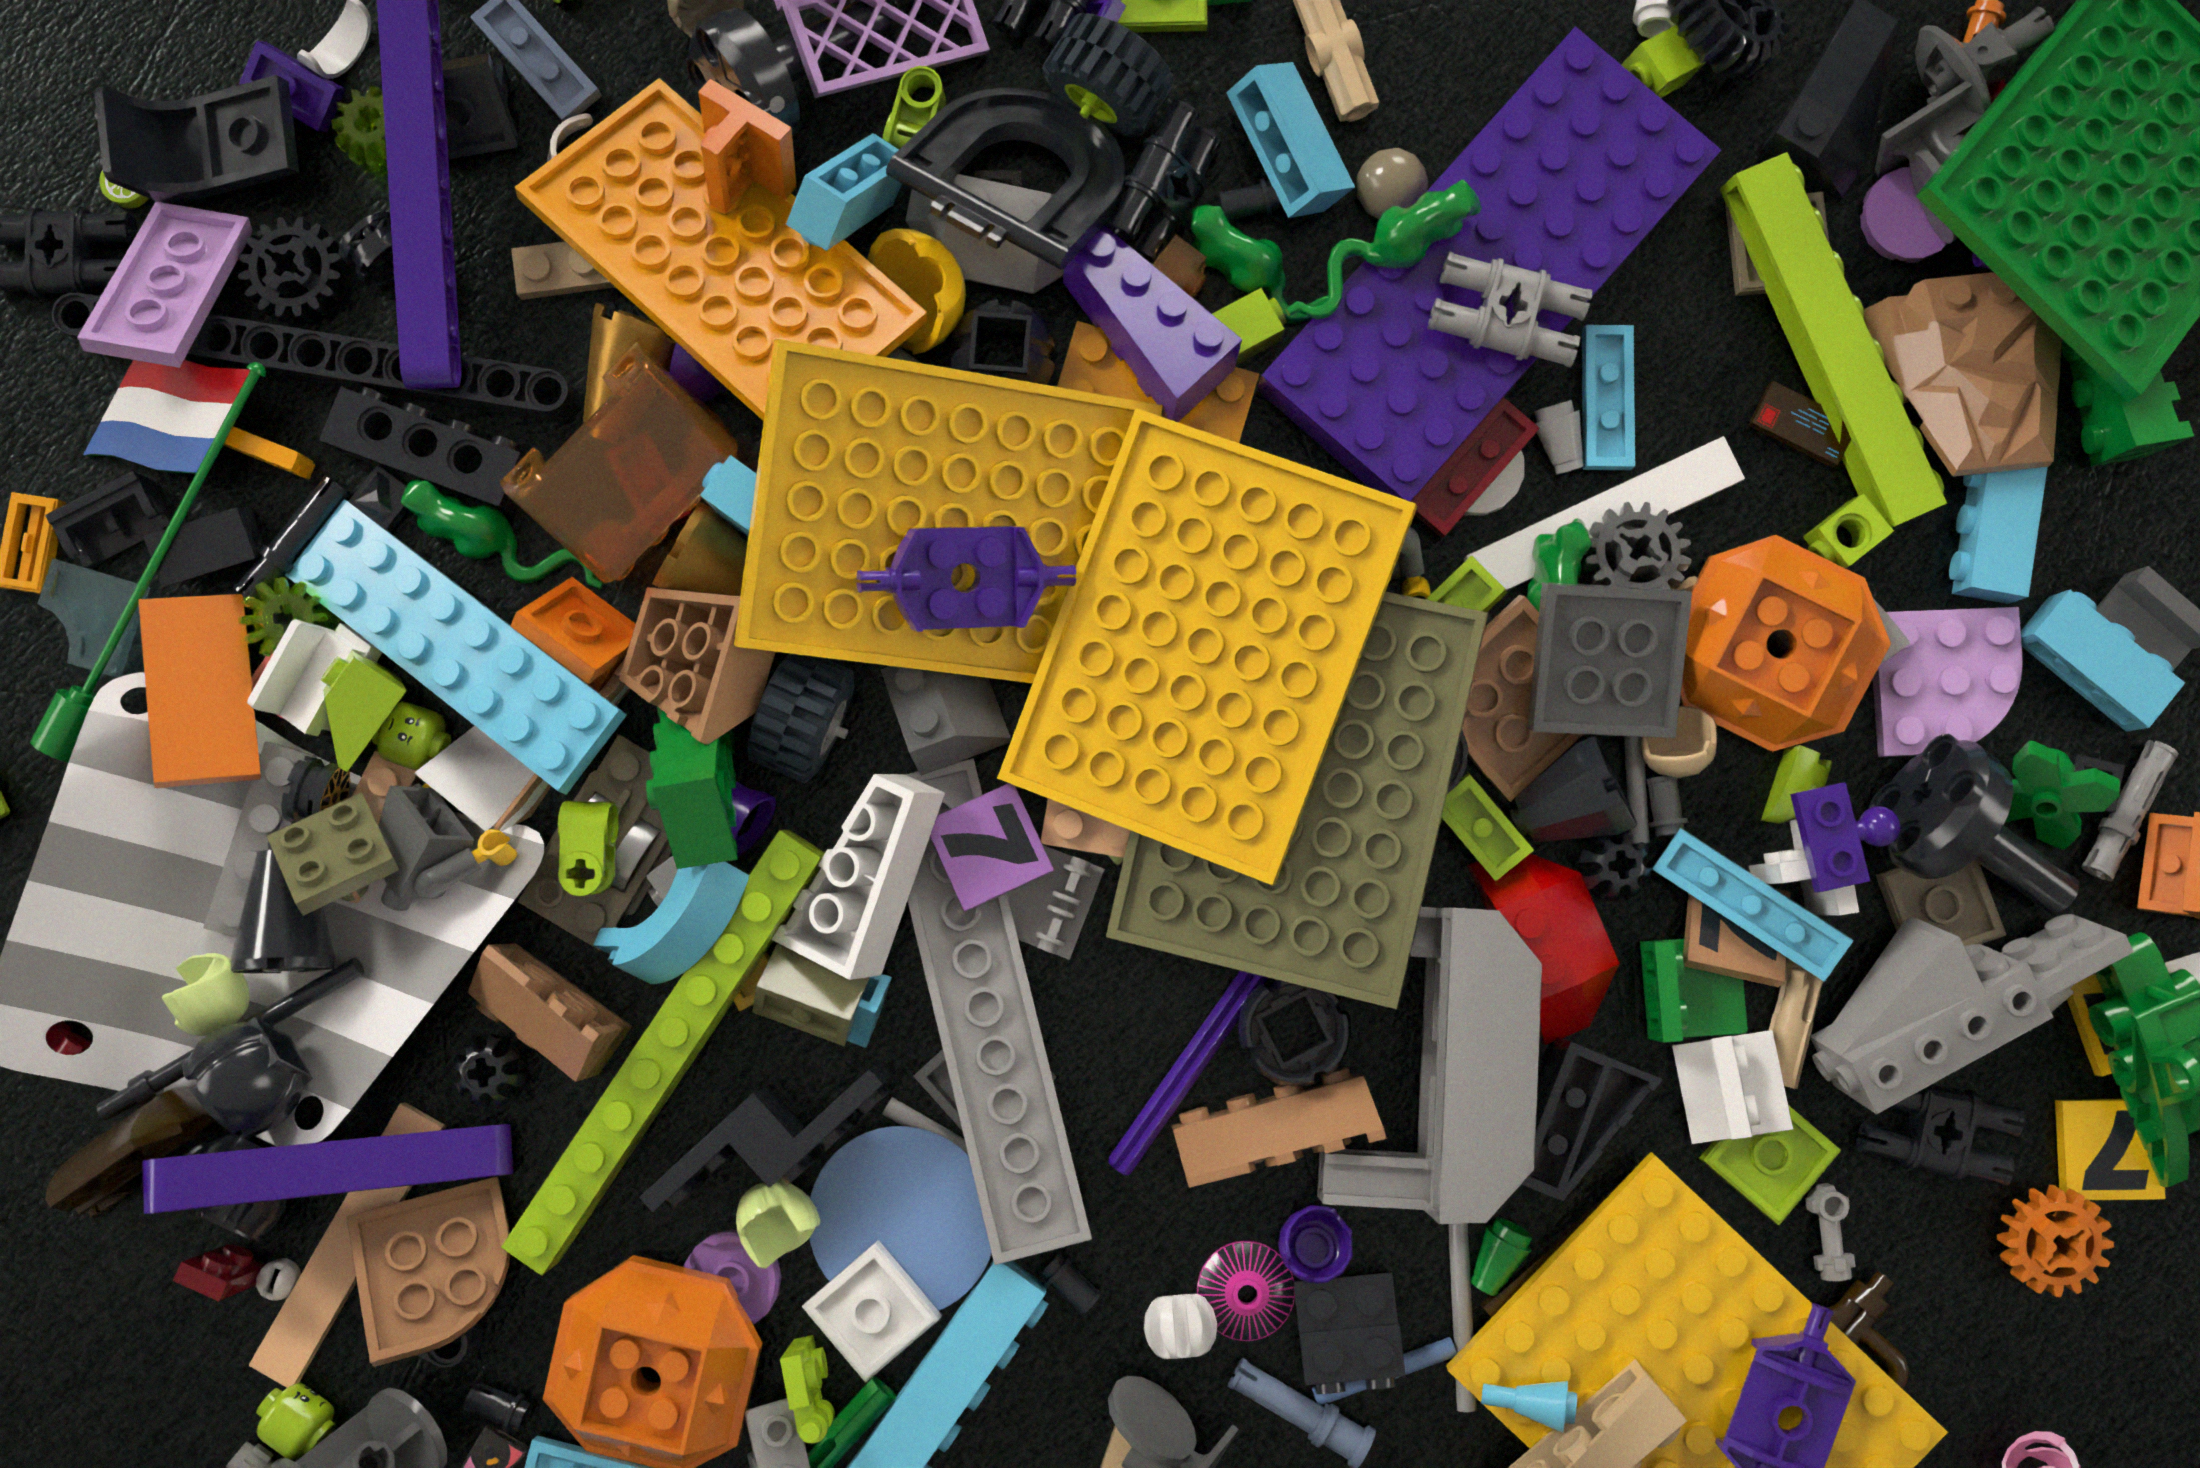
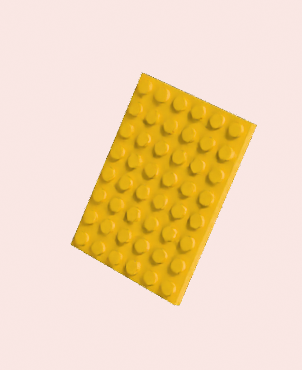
(891, 445)
(1207, 644)
(1684, 1297)

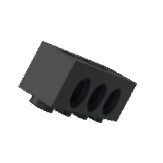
(353, 431)

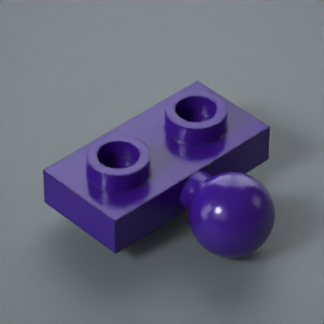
(311, 95)
(1834, 837)

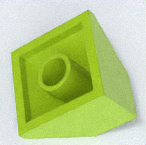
(357, 702)

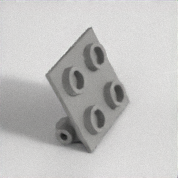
(1056, 905)

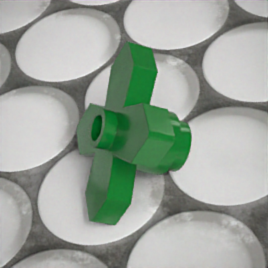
(2054, 793)

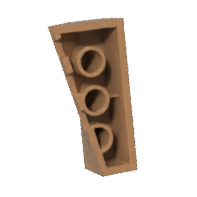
(1276, 1127)

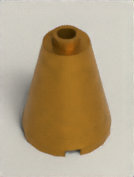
(610, 341)
(705, 557)

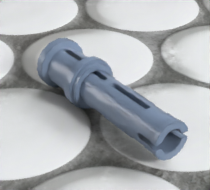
(1321, 1422)

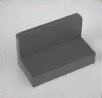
(2154, 613)

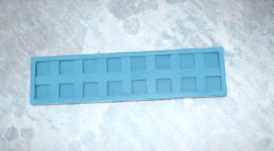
(457, 647)

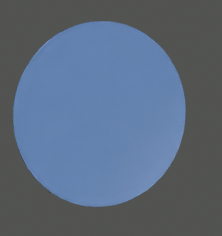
(912, 1197)

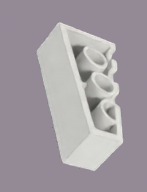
(865, 880)

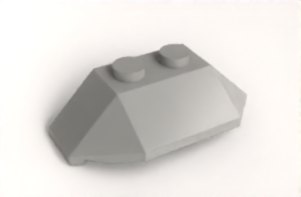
(980, 263)

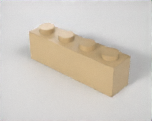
(1611, 1427)

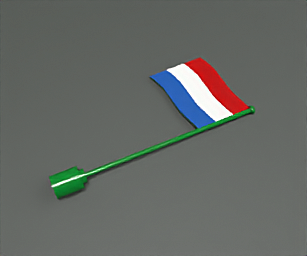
(171, 424)

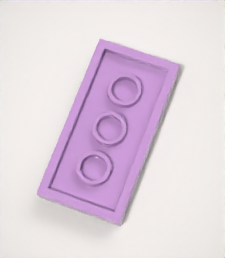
(166, 284)

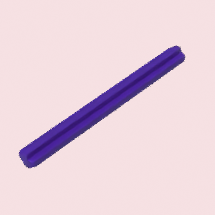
(1183, 1074)

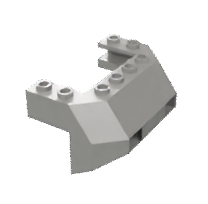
(1473, 1079)

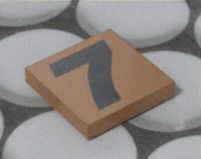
(1726, 949)

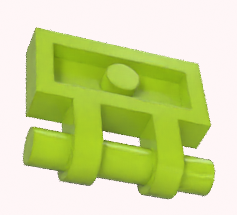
(803, 1373)

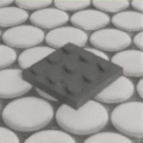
(1609, 660)

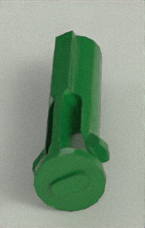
(851, 1424)

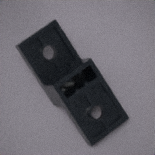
(767, 1139)

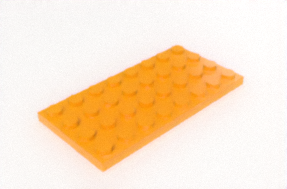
(712, 280)

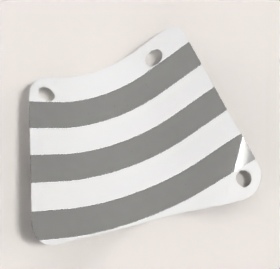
(126, 901)

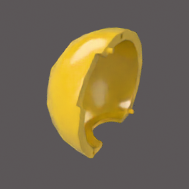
(927, 275)

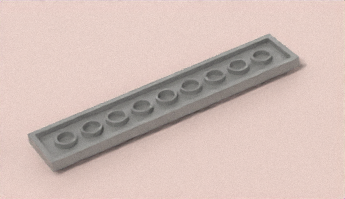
(995, 1054)

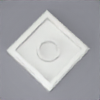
(872, 1311)

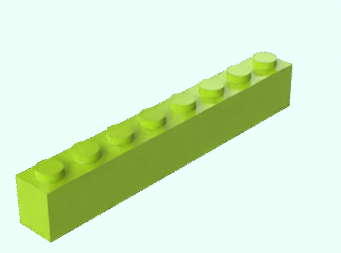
(1832, 339)

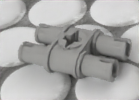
(1530, 294)

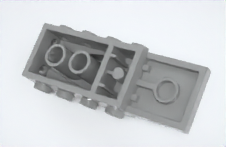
(1929, 990)

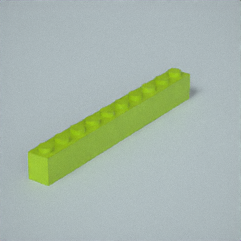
(662, 1056)

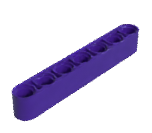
(325, 1168)

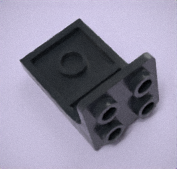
(198, 143)

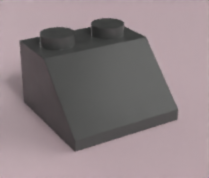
(944, 715)

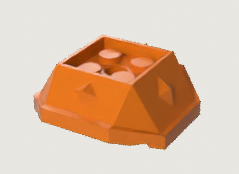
(1830, 653)
(661, 1319)

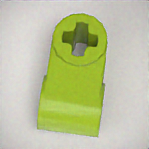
(908, 114)
(587, 840)

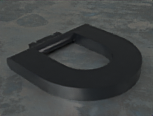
(1028, 115)

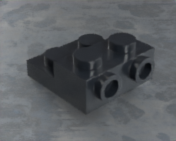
(1349, 1332)

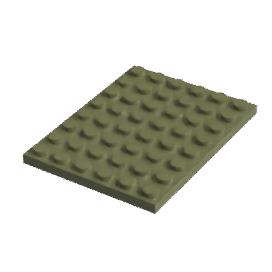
(1364, 839)

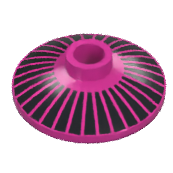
(1242, 1265)

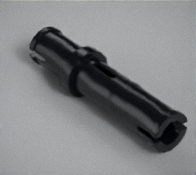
(293, 537)

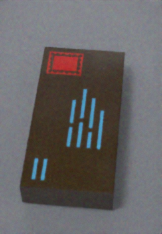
(1799, 424)

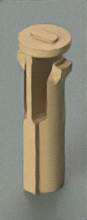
(1794, 1020)

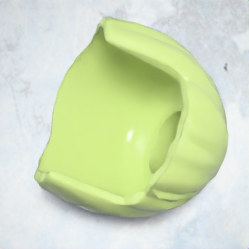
(212, 995)
(774, 1221)

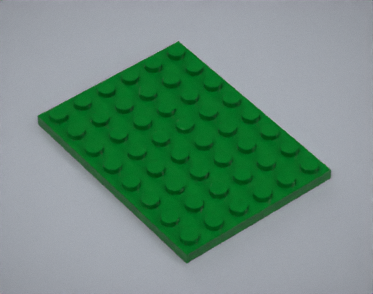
(2092, 185)

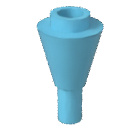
(1543, 1402)

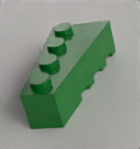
(693, 793)

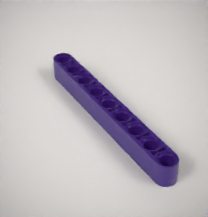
(419, 193)

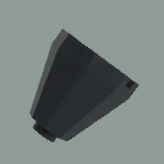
(1575, 798)

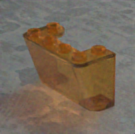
(624, 468)

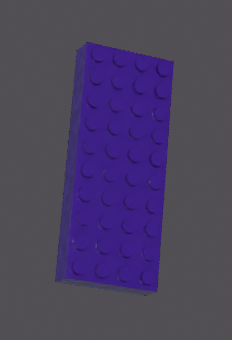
(1564, 187)

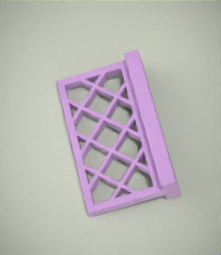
(953, 53)

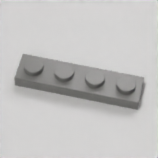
(258, 819)

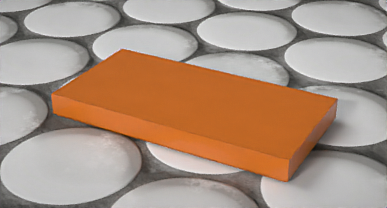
(198, 690)

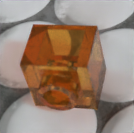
(1182, 265)

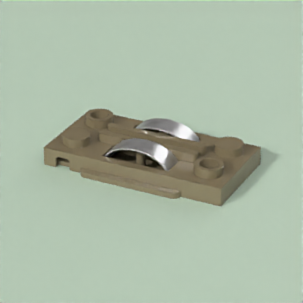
(639, 849)

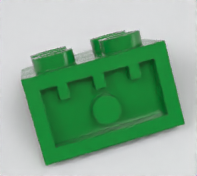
(1687, 999)

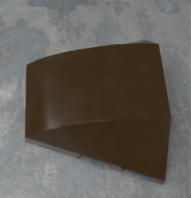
(102, 1169)

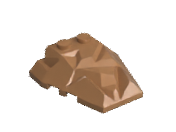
(1974, 371)

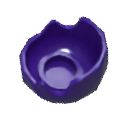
(1316, 1244)

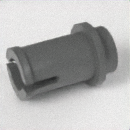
(1665, 806)

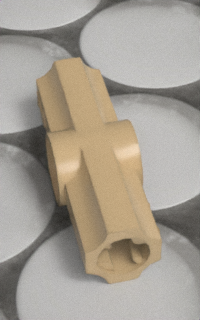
(1337, 56)

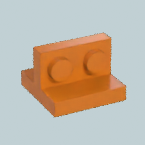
(743, 147)
(577, 631)
(2171, 866)

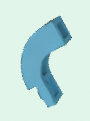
(681, 927)

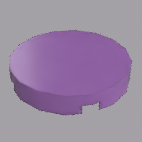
(1896, 221)
(725, 1256)

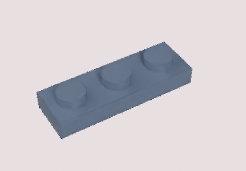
(536, 57)

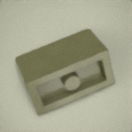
(808, 996)

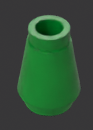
(1500, 1255)

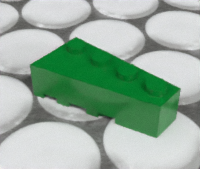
(2119, 428)

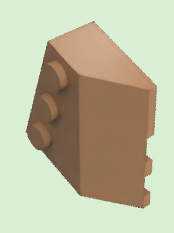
(689, 665)
(546, 1010)

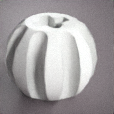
(1180, 1326)

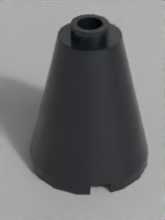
(274, 932)

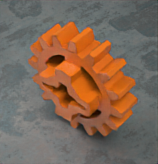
(2077, 1243)

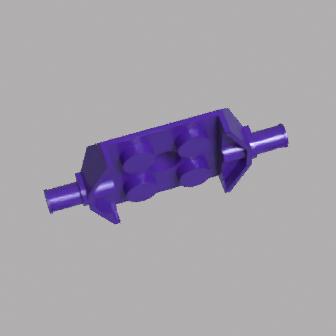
(1004, 587)
(1784, 1374)

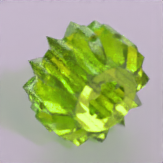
(357, 130)
(263, 612)

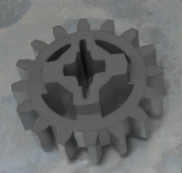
(1654, 565)

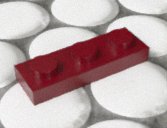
(1473, 467)

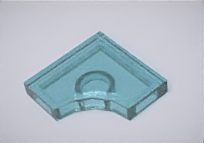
(89, 609)

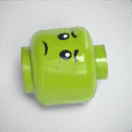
(411, 736)
(294, 1420)

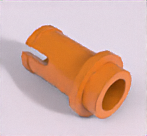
(1982, 14)

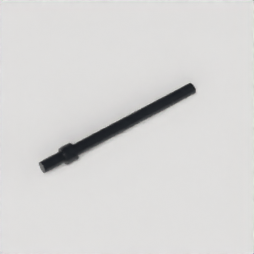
(151, 1084)

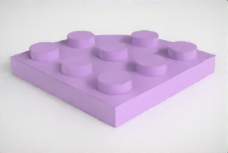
(1949, 679)

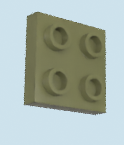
(332, 854)

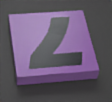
(989, 847)

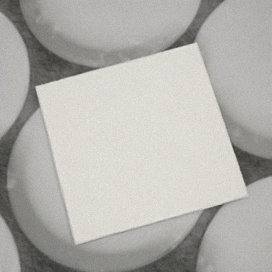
(476, 777)

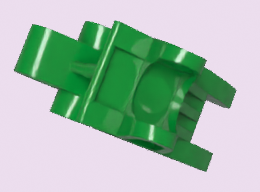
(2156, 1056)

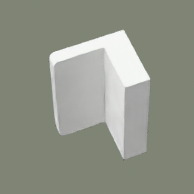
(293, 675)

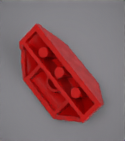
(1563, 930)

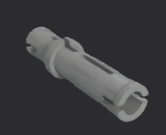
(2135, 800)

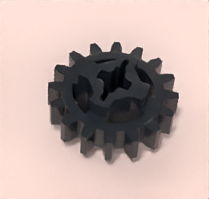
(298, 247)

